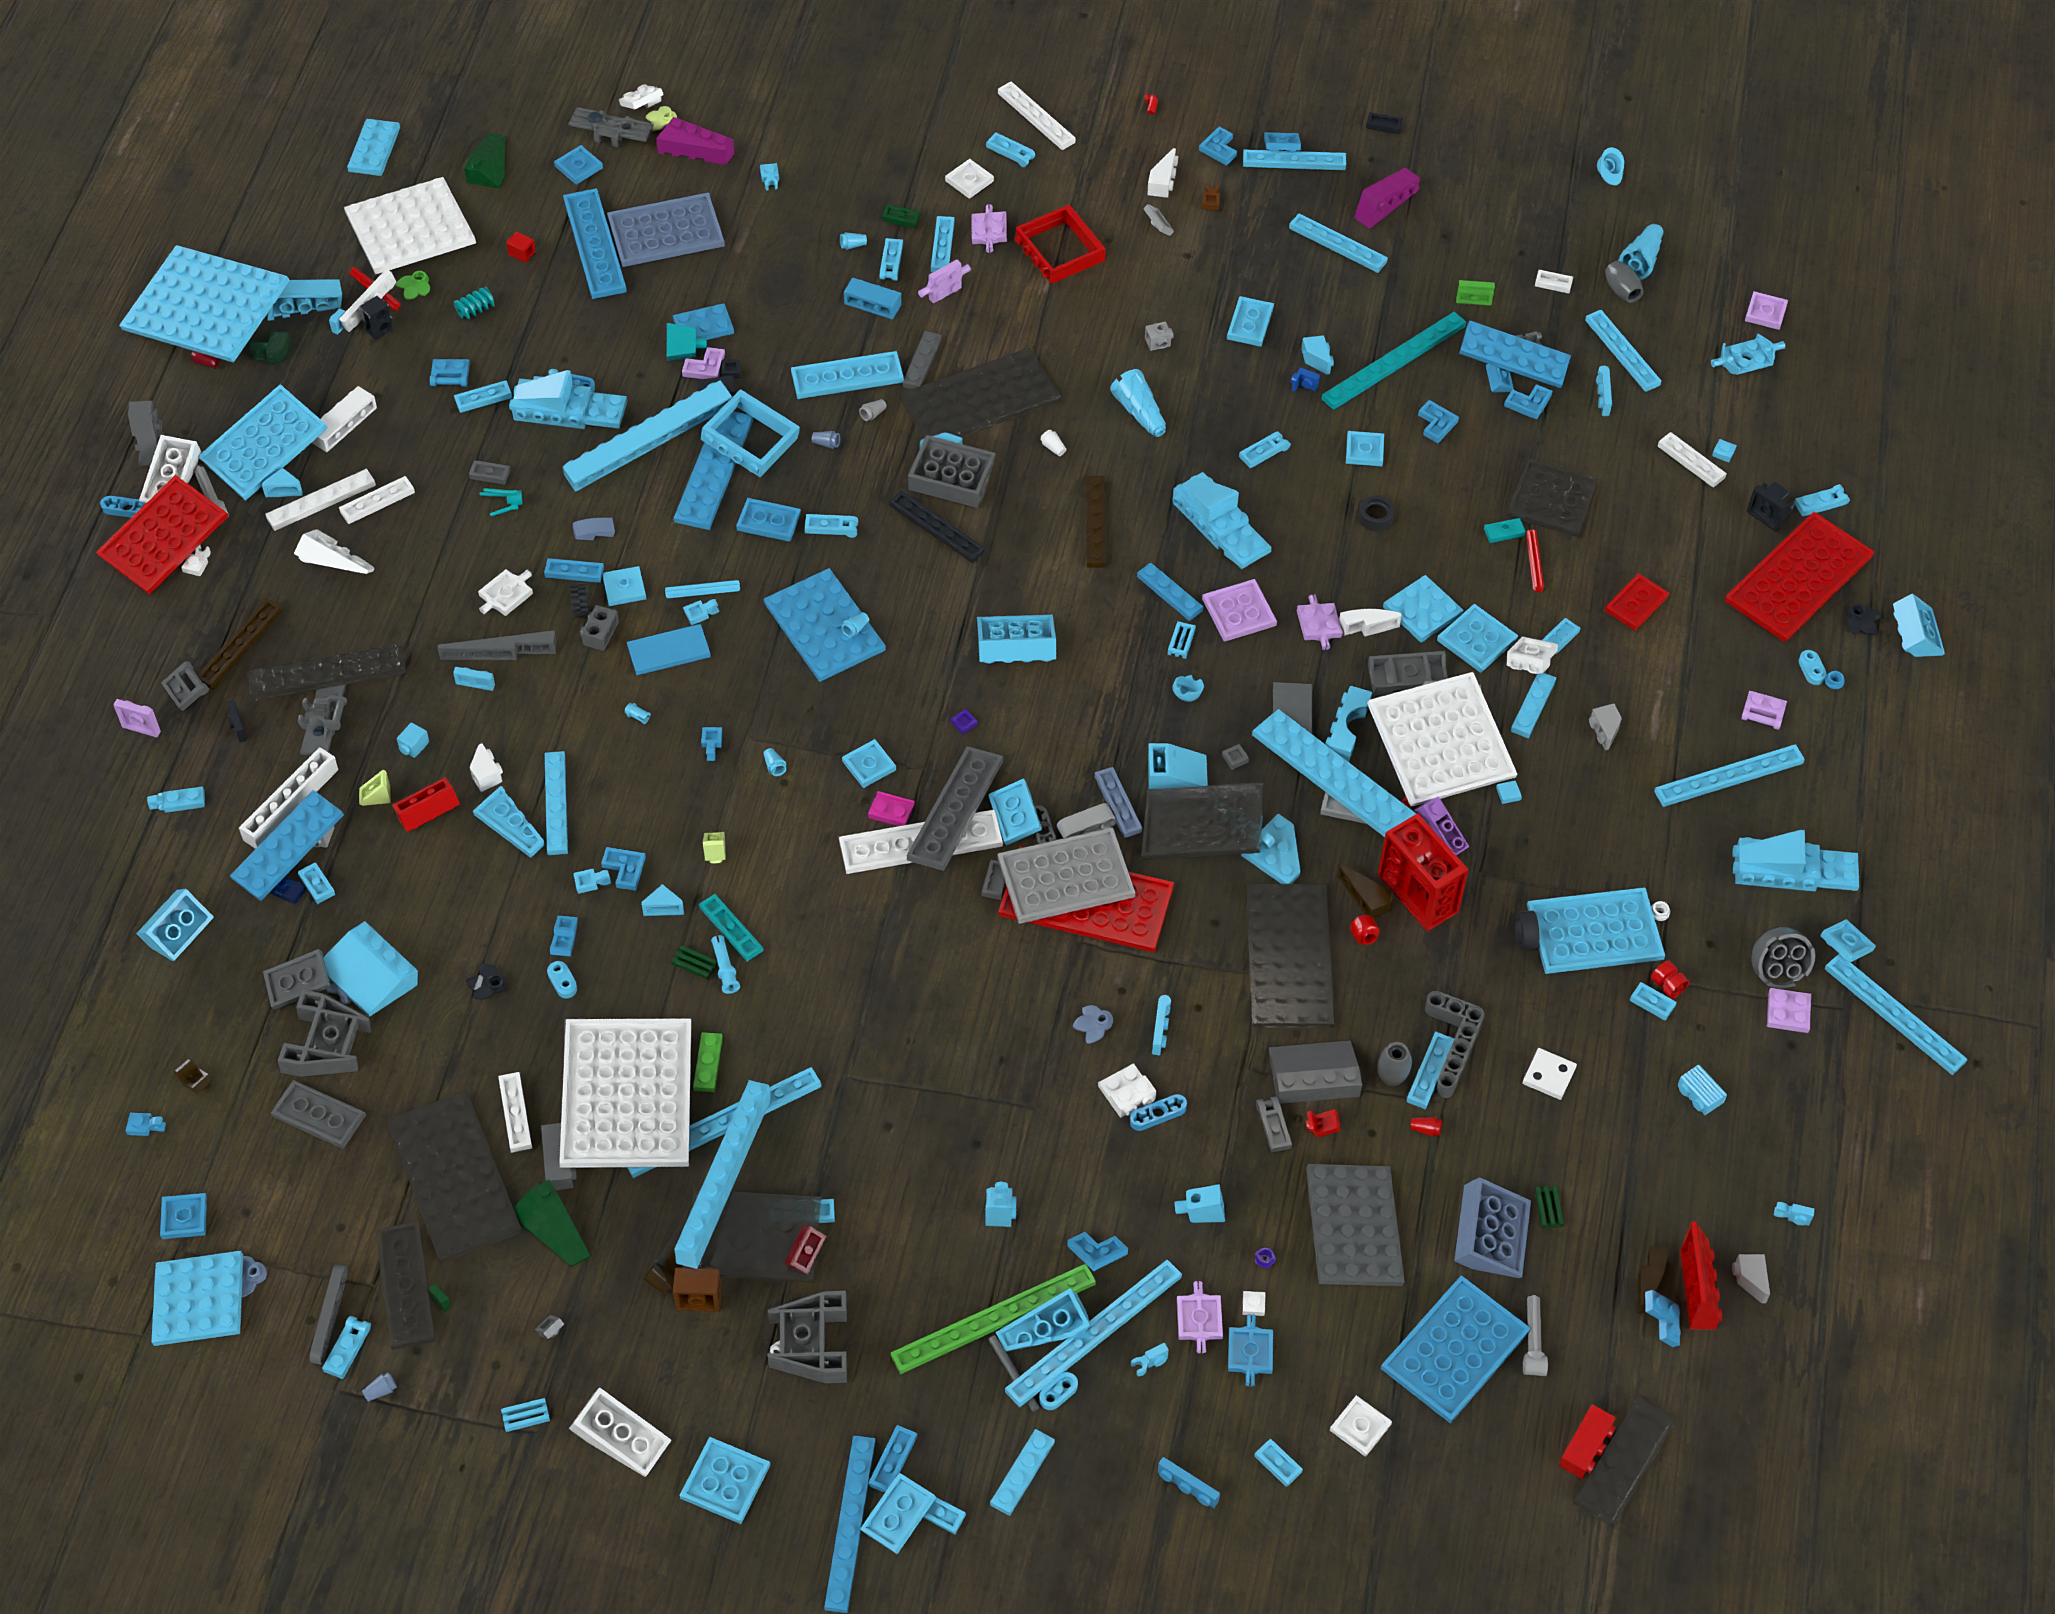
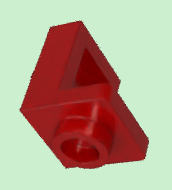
(1323, 1123)

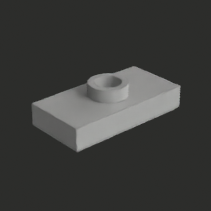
(1158, 220)

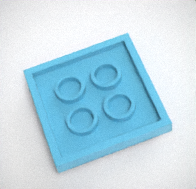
(1424, 608)
(1477, 638)
(725, 1480)

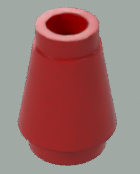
(1427, 1125)

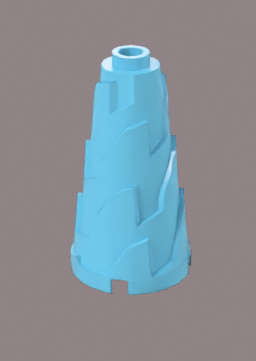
(1643, 251)
(1139, 401)

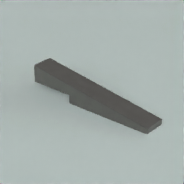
(500, 647)

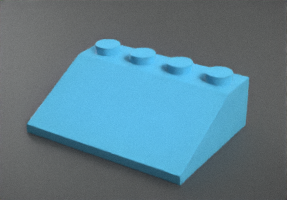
(1016, 638)
(369, 969)

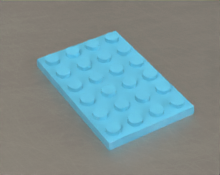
(262, 442)
(1596, 930)

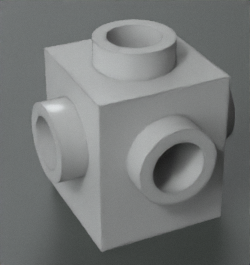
(1158, 336)

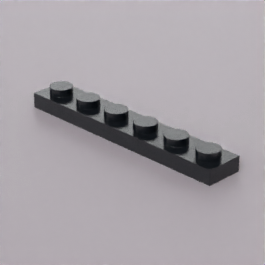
(937, 526)

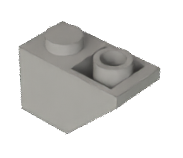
(1606, 723)

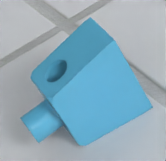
(1203, 1205)

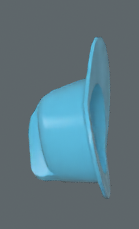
(1611, 166)

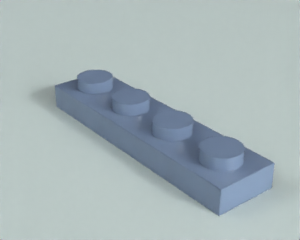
(1118, 802)

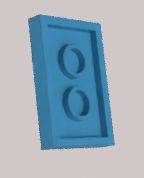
(708, 321)
(768, 519)

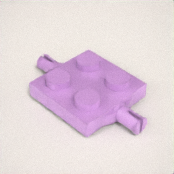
(989, 228)
(944, 281)
(1319, 621)
(1199, 1317)

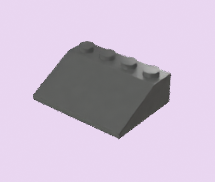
(951, 471)
(1315, 1072)

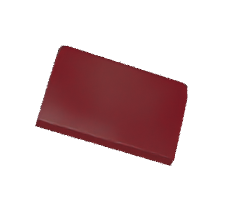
(805, 1249)

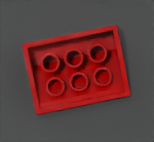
(1699, 1280)

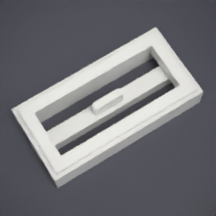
(1554, 282)

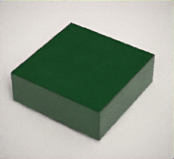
(439, 1297)

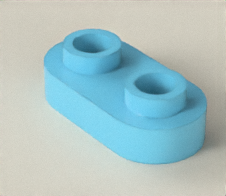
(1812, 665)
(560, 978)
(1057, 1391)

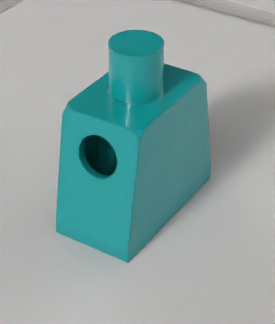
(682, 342)

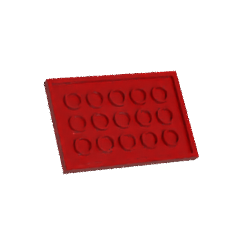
(162, 534)

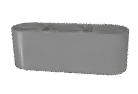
(1087, 821)

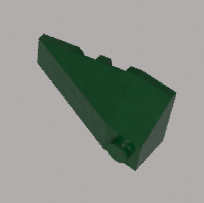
(487, 162)
(549, 1221)

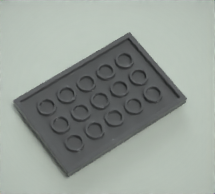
(1354, 1225)

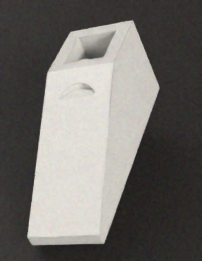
(1161, 175)

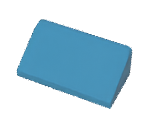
(1499, 379)

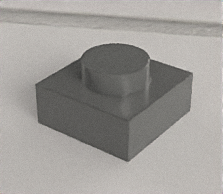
(1235, 756)
(549, 1327)

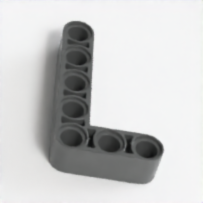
(1466, 1025)

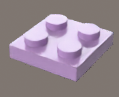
(1766, 310)
(137, 717)
(1789, 1010)

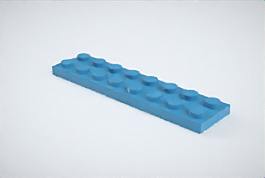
(594, 243)
(711, 476)

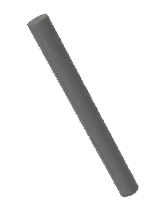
(1010, 1367)

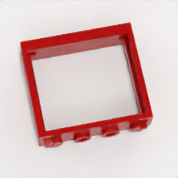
(1063, 215)

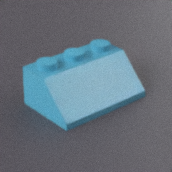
(1918, 627)
(175, 924)

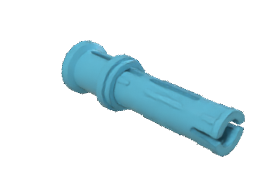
(726, 971)

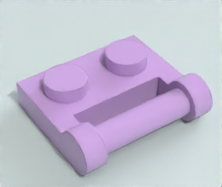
(1765, 706)

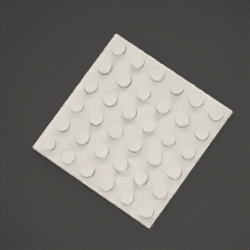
(409, 225)
(1442, 739)

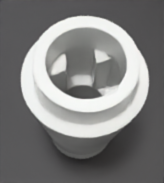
(1052, 442)

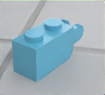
(1000, 1205)

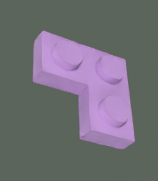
(706, 368)

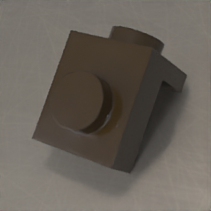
(192, 1076)

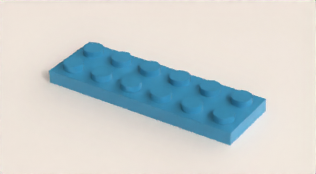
(1515, 354)
(286, 845)

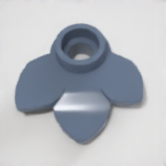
(1091, 1023)
(248, 1279)

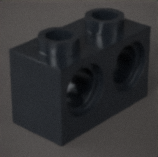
(376, 317)

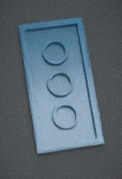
(668, 649)

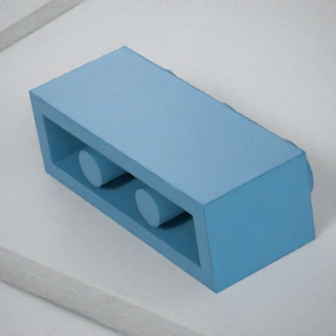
(872, 298)

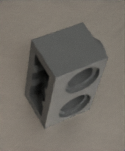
(599, 627)

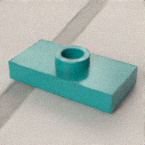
(1504, 530)

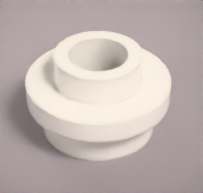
(1663, 907)

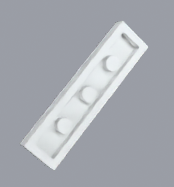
(379, 288)
(1692, 459)
(376, 500)
(515, 1112)

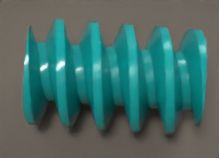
(474, 302)

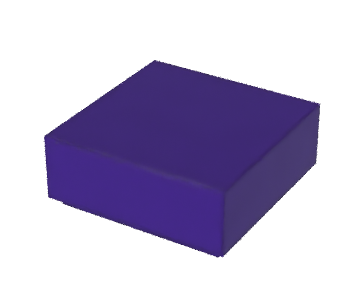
(964, 721)

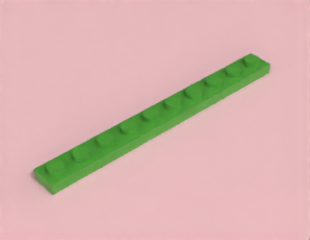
(989, 1319)

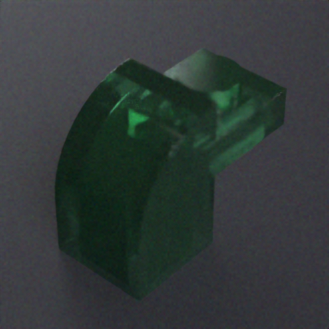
(275, 350)

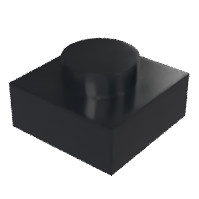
(731, 367)

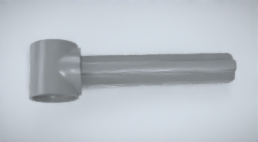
(207, 487)
(1534, 1361)

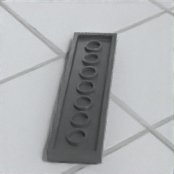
(954, 808)

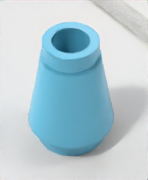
(852, 240)
(854, 625)
(775, 764)

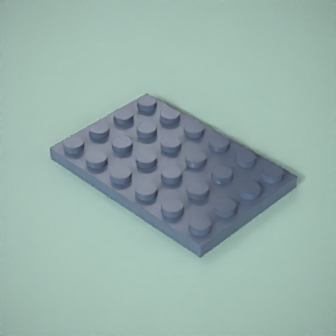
(665, 229)

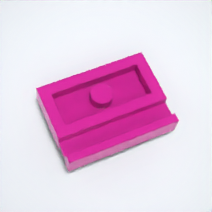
(891, 809)

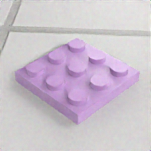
(1239, 610)

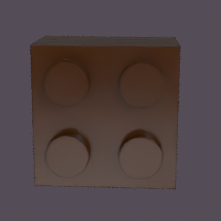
(697, 1289)

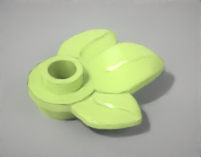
(661, 117)

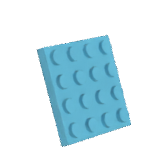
(197, 1298)

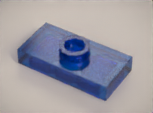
(289, 890)

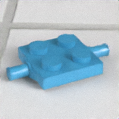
(1250, 1350)

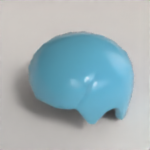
(1187, 688)

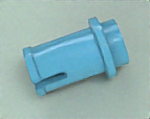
(637, 713)

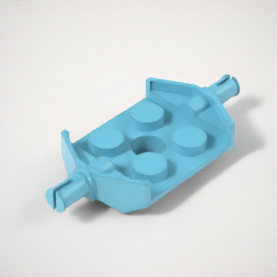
(1759, 350)

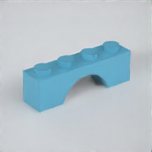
(1353, 707)

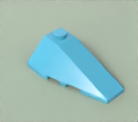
(1050, 1322)

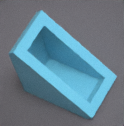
(282, 485)
(662, 902)

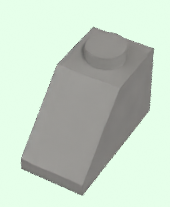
(1752, 1275)

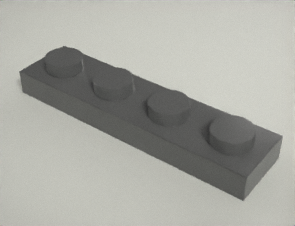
(922, 360)

